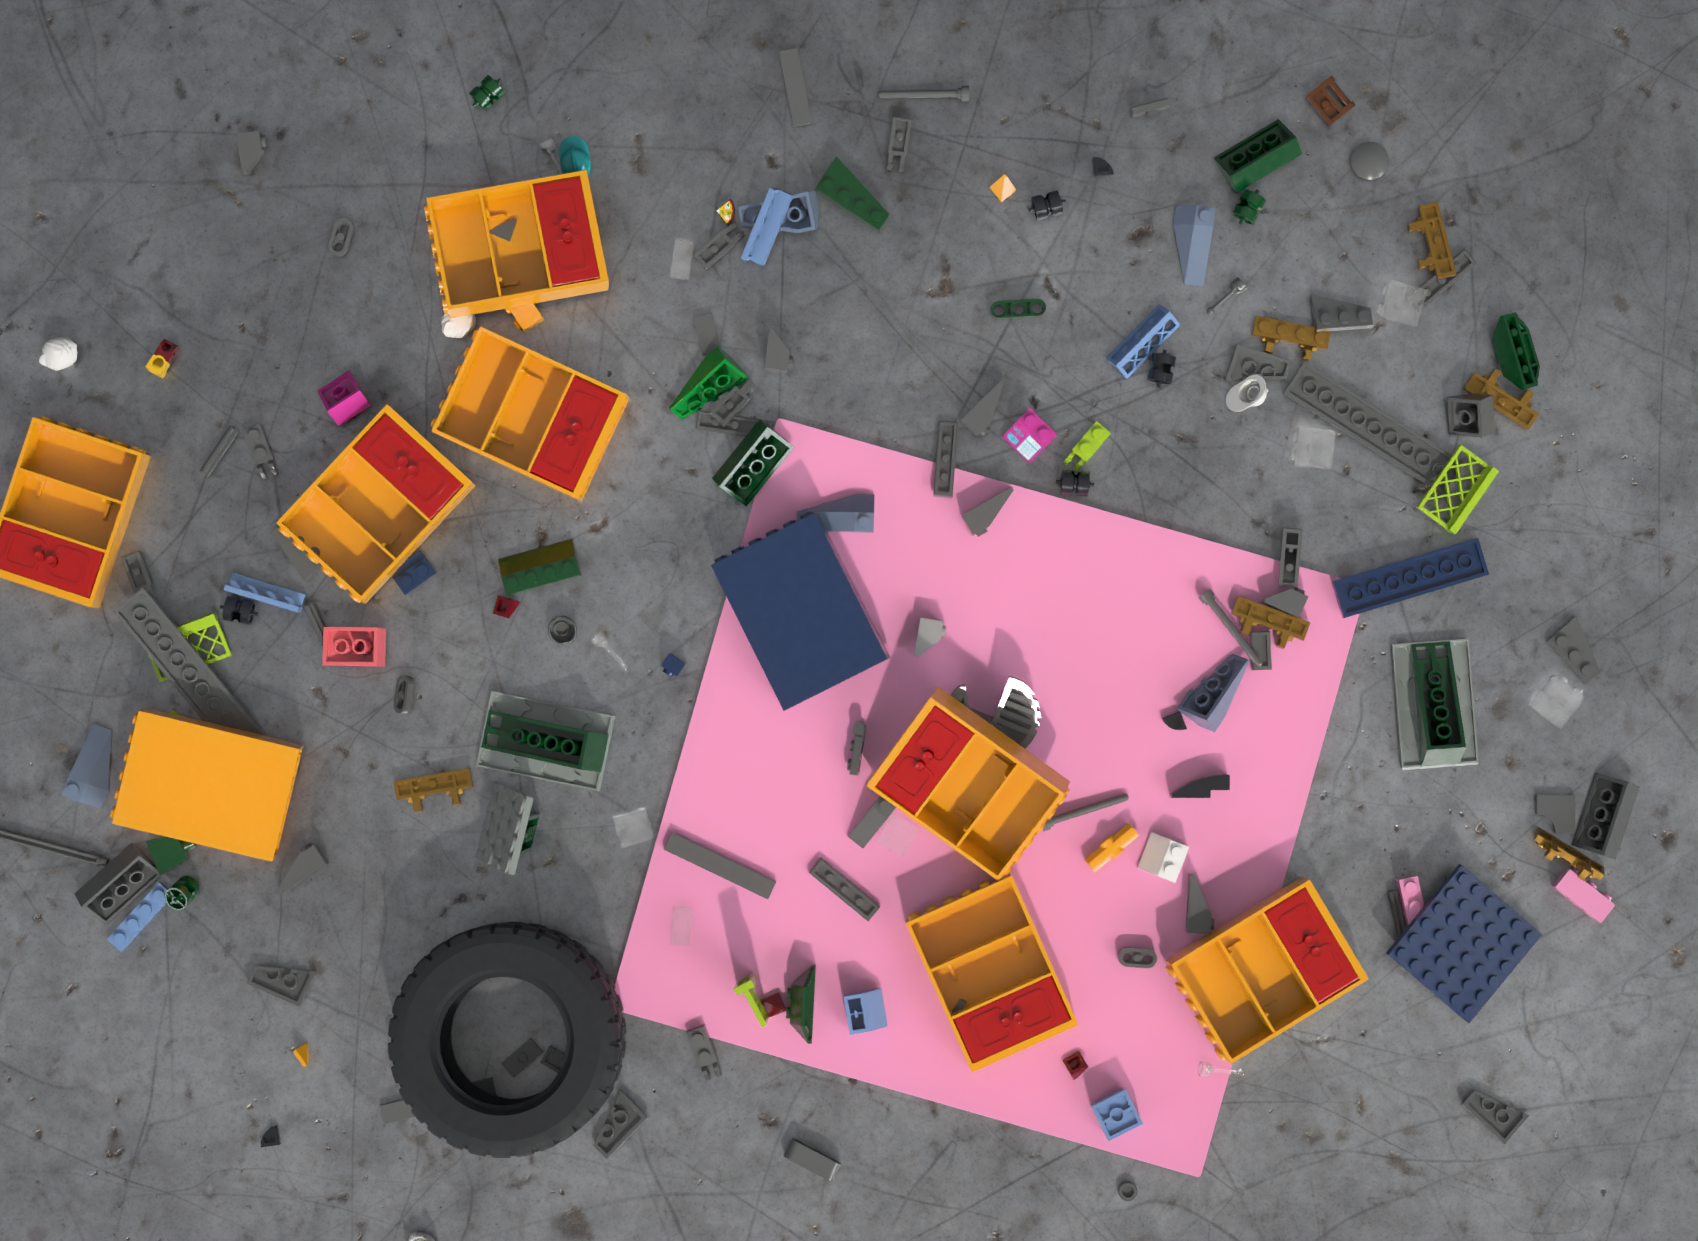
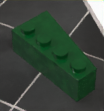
(850, 195)

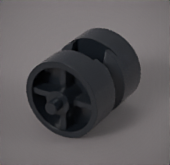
(1050, 204)
(1161, 368)
(1075, 483)
(238, 610)

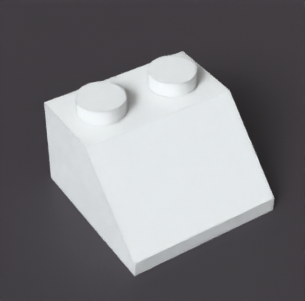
(1163, 857)

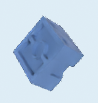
(1116, 1113)

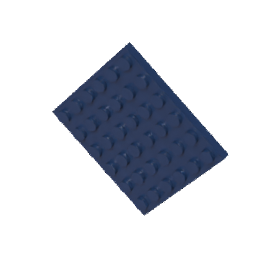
(1464, 943)

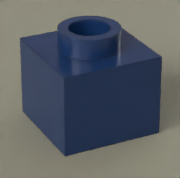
(673, 665)

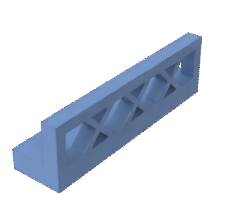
(767, 225)
(1141, 338)
(266, 592)

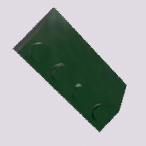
(1258, 155)
(752, 462)
(539, 567)

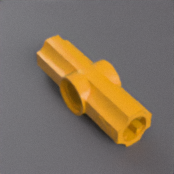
(1111, 847)

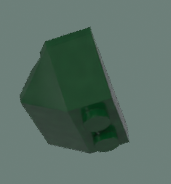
(1516, 351)
(802, 1003)

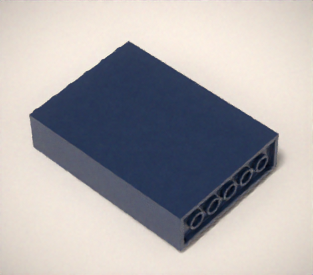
(800, 610)

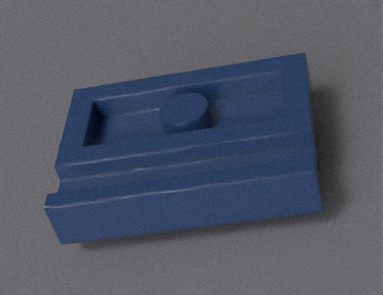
(413, 572)

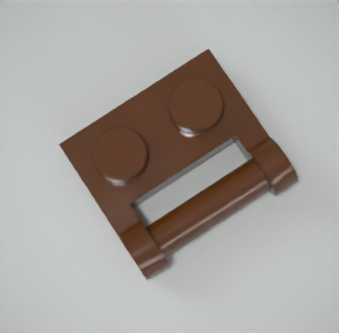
(1325, 104)

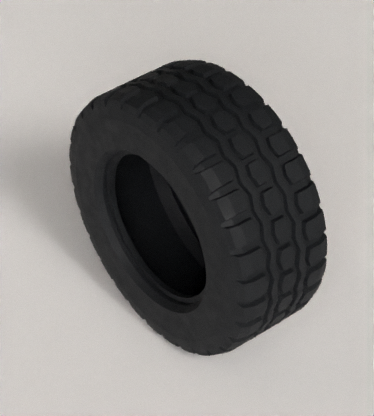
(425, 1055)

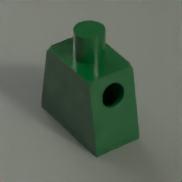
(169, 852)

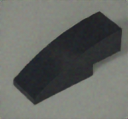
(1202, 787)

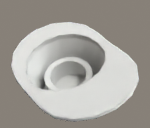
(1247, 393)

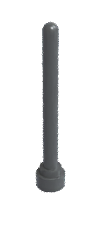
(961, 93)
(1209, 599)
(1084, 810)

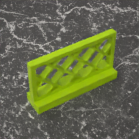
(1471, 497)
(195, 626)
(746, 986)

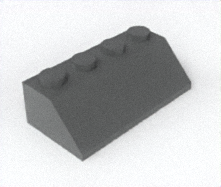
(1606, 815)
(117, 884)

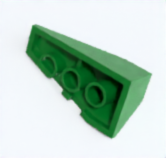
(712, 378)

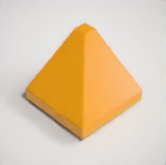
(1002, 188)
(302, 1054)

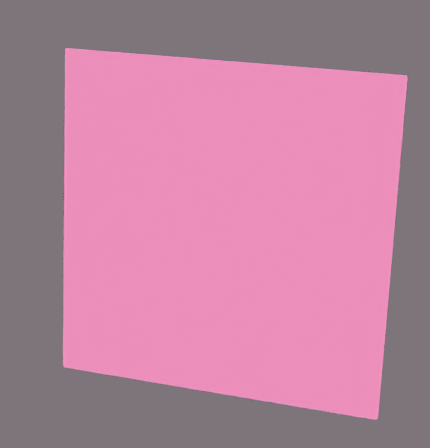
(1110, 642)

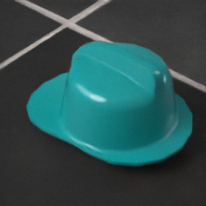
(574, 155)

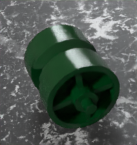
(487, 92)
(1247, 209)
(182, 893)

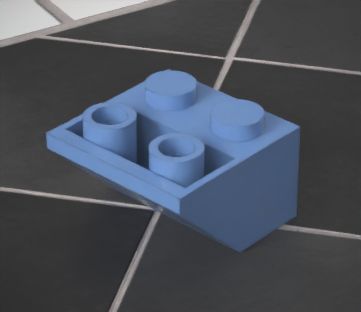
(865, 1011)

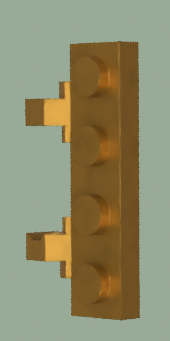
(1432, 226)
(1277, 330)
(1514, 408)
(1255, 613)
(449, 782)
(1576, 859)

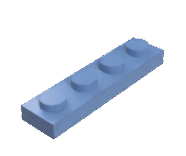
(139, 917)

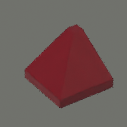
(505, 606)
(774, 1005)
(1075, 1064)

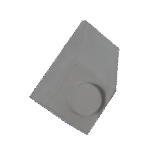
(928, 634)

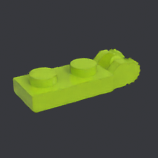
(1088, 445)

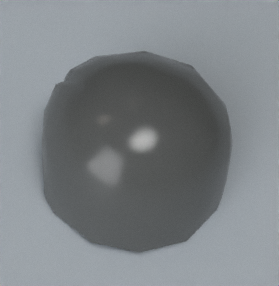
(562, 630)

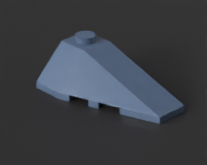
(800, 216)
(1193, 237)
(846, 514)
(1212, 699)
(90, 774)

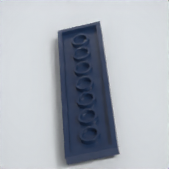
(1410, 578)

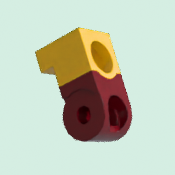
(162, 358)

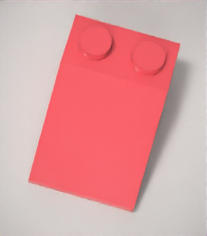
(354, 646)

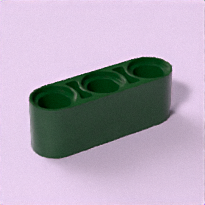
(1026, 304)

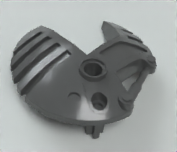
(1015, 713)

